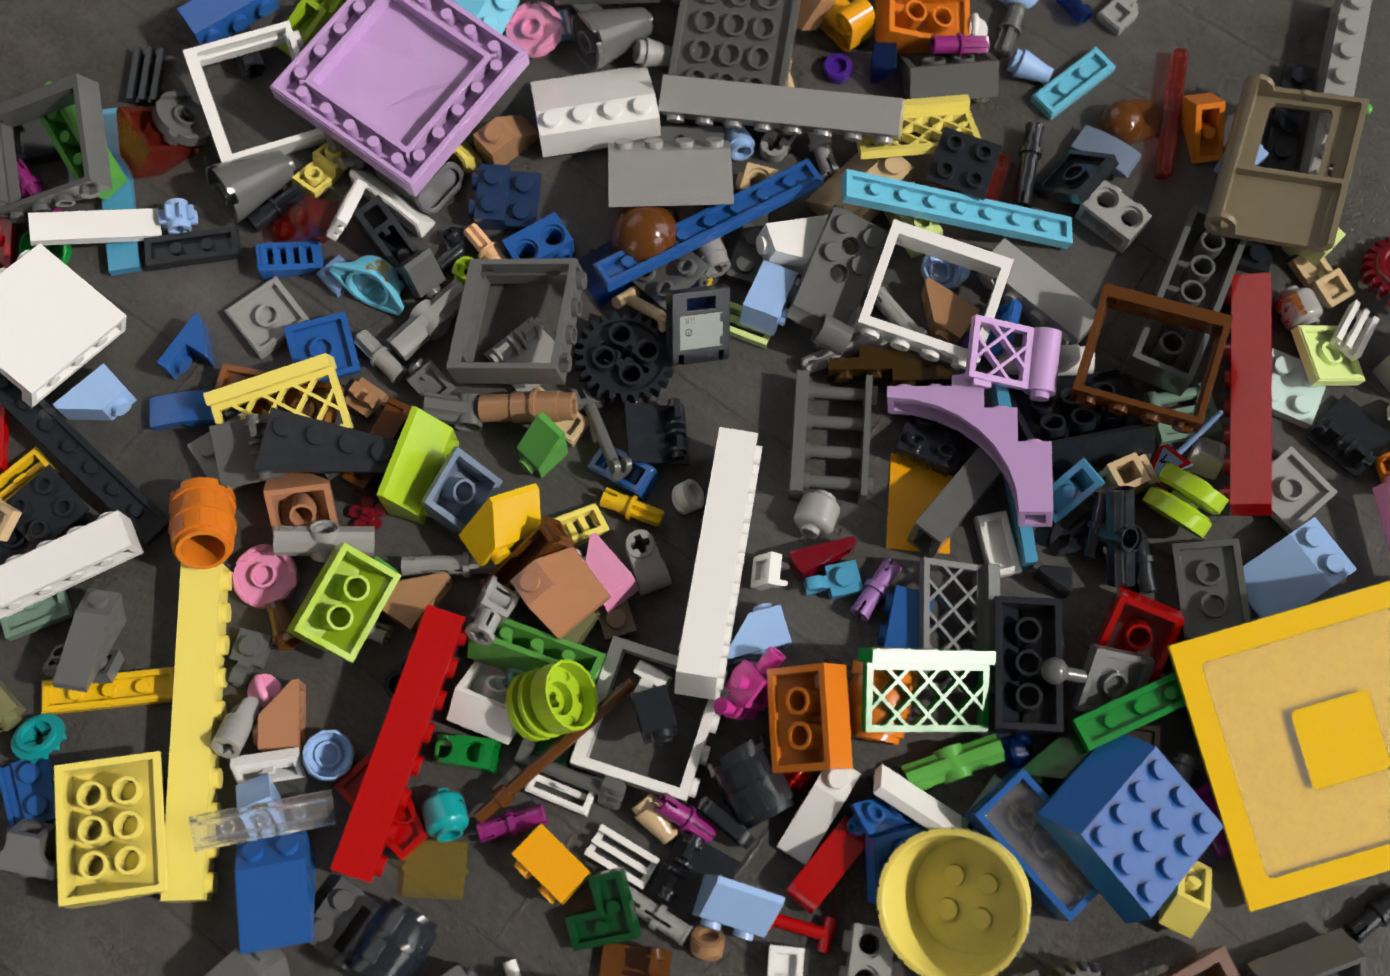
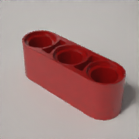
(826, 867)

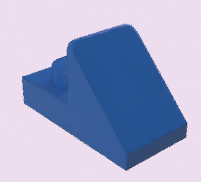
(190, 342)

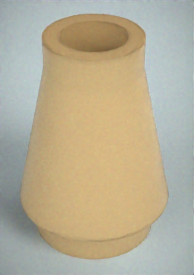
(652, 821)

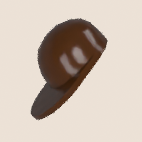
(1130, 120)

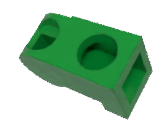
(467, 752)

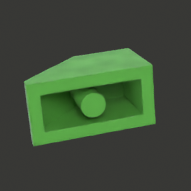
(542, 446)

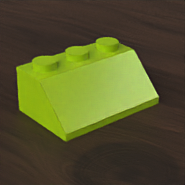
(415, 464)
(344, 602)

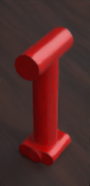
(823, 933)

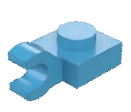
(838, 579)

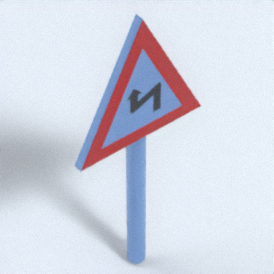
(1167, 454)

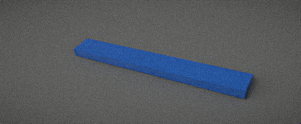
(715, 222)

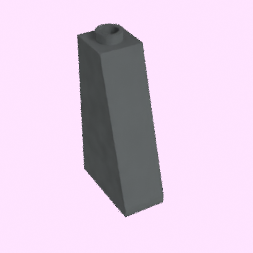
(953, 503)

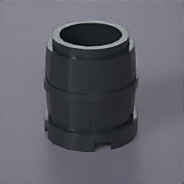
(749, 784)
(392, 942)

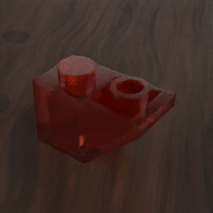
(305, 221)

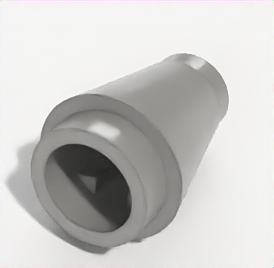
(651, 53)

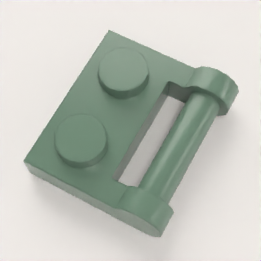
(1164, 432)

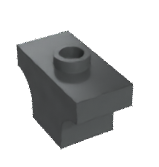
(30, 850)

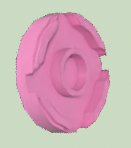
(535, 28)
(264, 577)

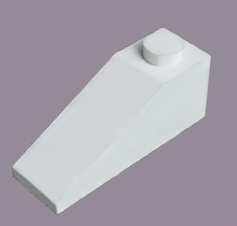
(817, 813)

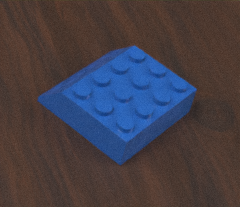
(1129, 825)

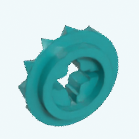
(25, 737)

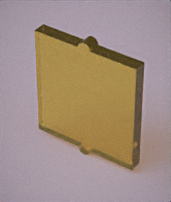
(436, 871)

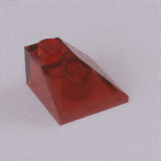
(144, 146)

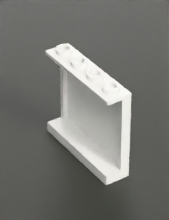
(50, 323)

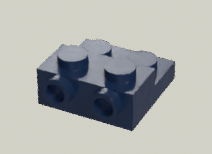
(505, 198)

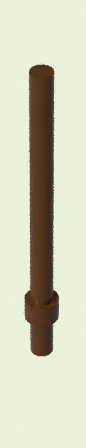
(505, 794)

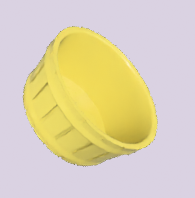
(954, 903)

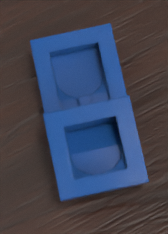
(180, 409)

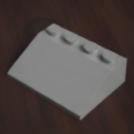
(670, 172)

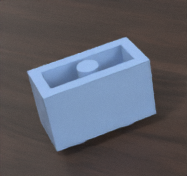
(768, 298)

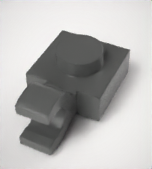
(249, 652)

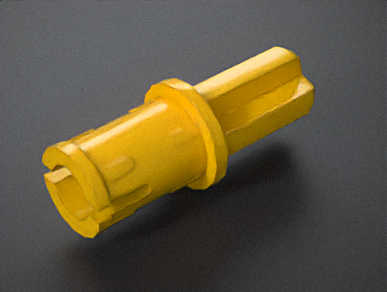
(631, 507)

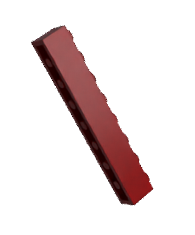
(1250, 396)
(399, 745)

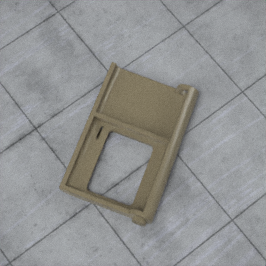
(1277, 203)

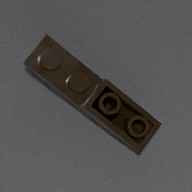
(890, 365)

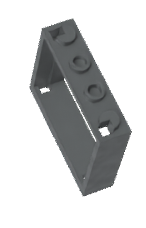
(38, 103)
(472, 307)

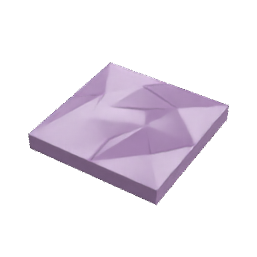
(400, 82)

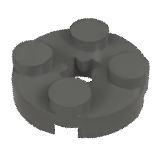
(174, 129)

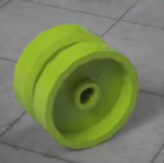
(1187, 495)

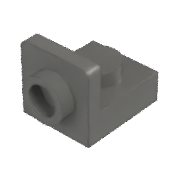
(426, 377)

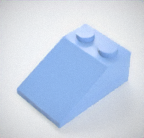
(1295, 570)

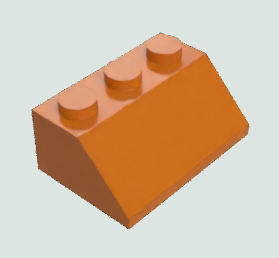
(809, 718)

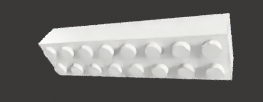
(718, 565)

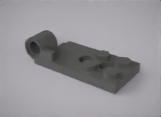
(831, 306)

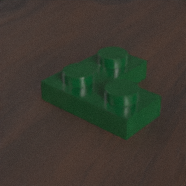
(614, 915)

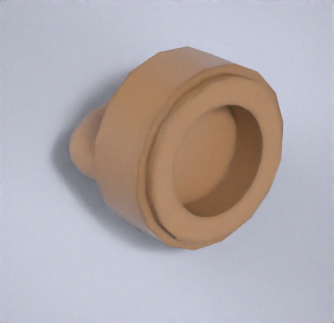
(707, 943)

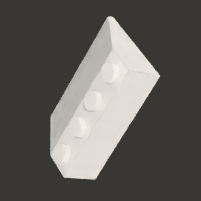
(595, 110)

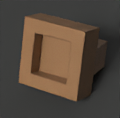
(365, 399)

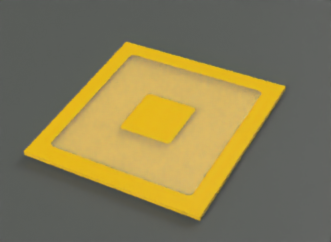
(1297, 741)

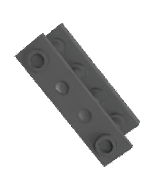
(803, 450)

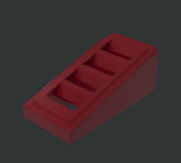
(812, 559)

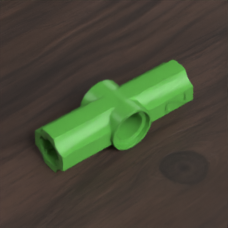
(954, 762)

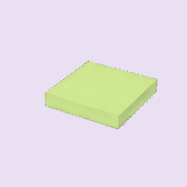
(1322, 360)

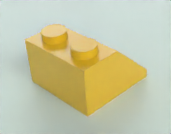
(502, 524)

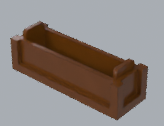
(389, 426)
(544, 540)

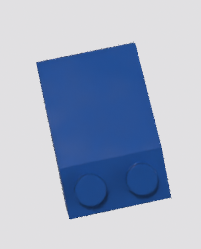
(275, 892)

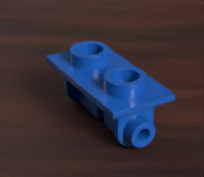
(875, 817)

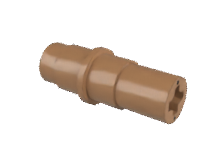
(526, 405)

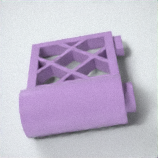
(1037, 364)

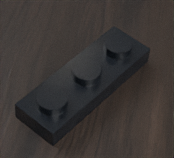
(192, 248)

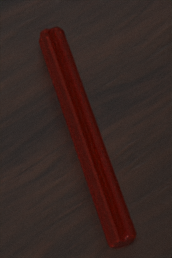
(1172, 114)

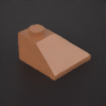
(299, 500)
(560, 590)

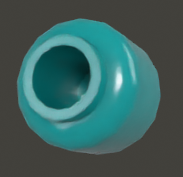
(445, 815)

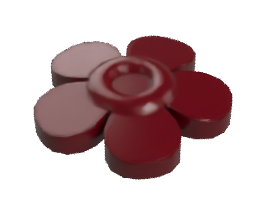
(368, 514)

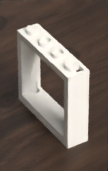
(237, 46)
(947, 250)
(699, 753)

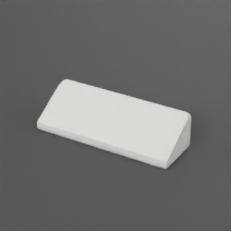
(402, 209)

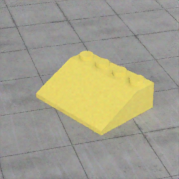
(110, 830)

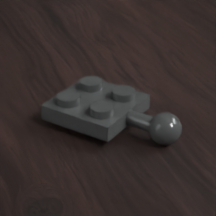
(1104, 678)

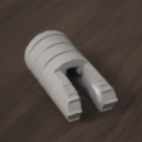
(235, 728)

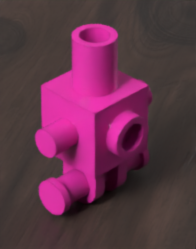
(748, 687)

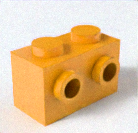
(551, 865)

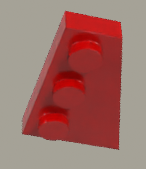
(411, 829)

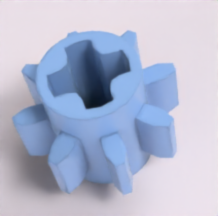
(177, 216)

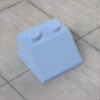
(736, 906)

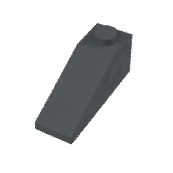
(90, 639)

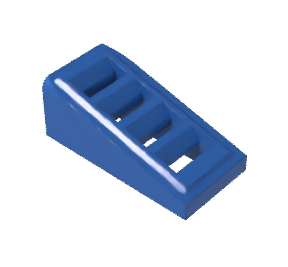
(288, 249)
(640, 483)

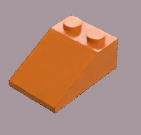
(914, 21)

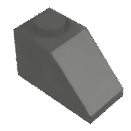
(421, 273)

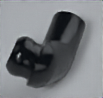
(454, 248)

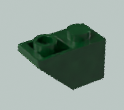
(1056, 761)

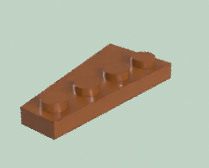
(231, 374)

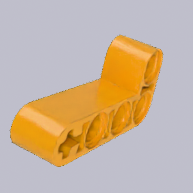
(849, 23)

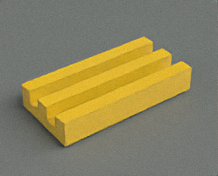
(25, 477)

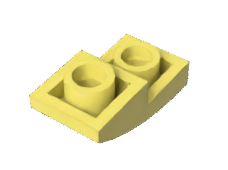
(320, 173)

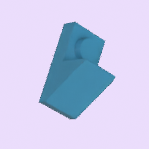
(1074, 488)

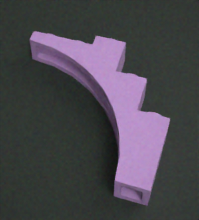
(995, 429)

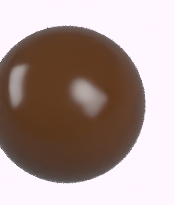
(643, 232)

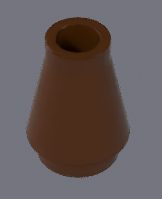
(279, 620)

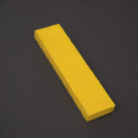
(127, 690)

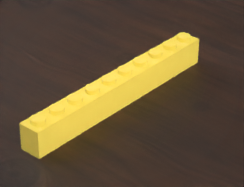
(195, 719)

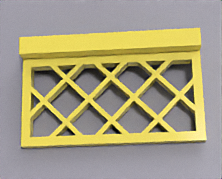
(927, 118)
(279, 382)

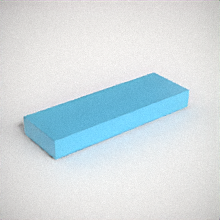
(1072, 83)

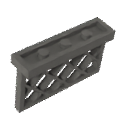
(984, 588)

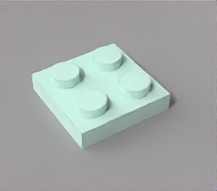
(1291, 392)

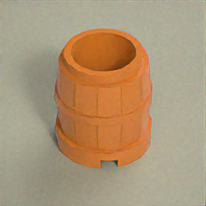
(202, 522)
(879, 713)

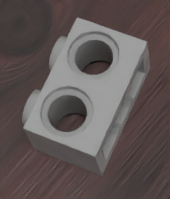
(1108, 221)
(877, 963)

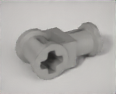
(492, 609)

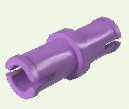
(875, 589)

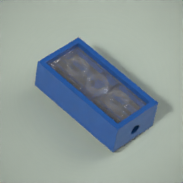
(1009, 818)

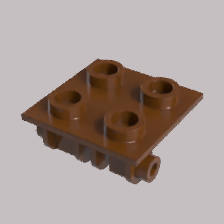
(634, 961)

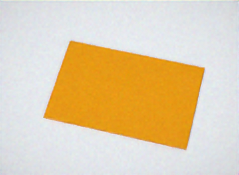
(909, 496)

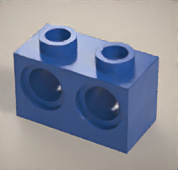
(535, 238)

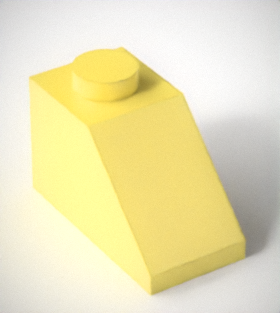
(1188, 902)

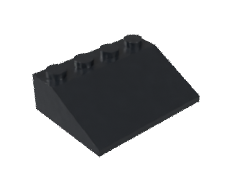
(1082, 430)

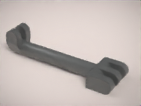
(588, 402)
(610, 791)

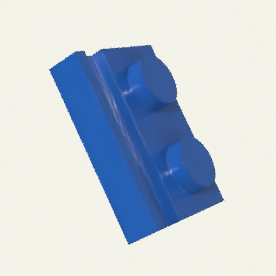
(28, 791)

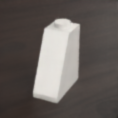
(792, 243)

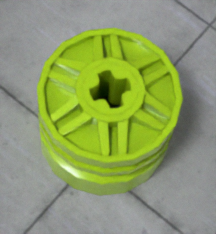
(551, 700)

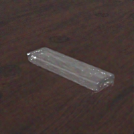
(262, 820)

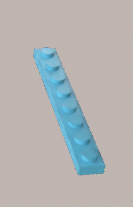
(956, 209)

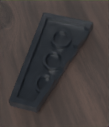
(311, 445)

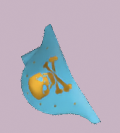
(371, 282)

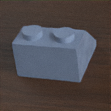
(459, 491)

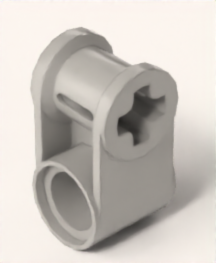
(647, 567)

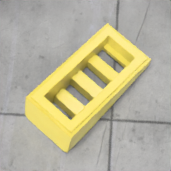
(578, 515)

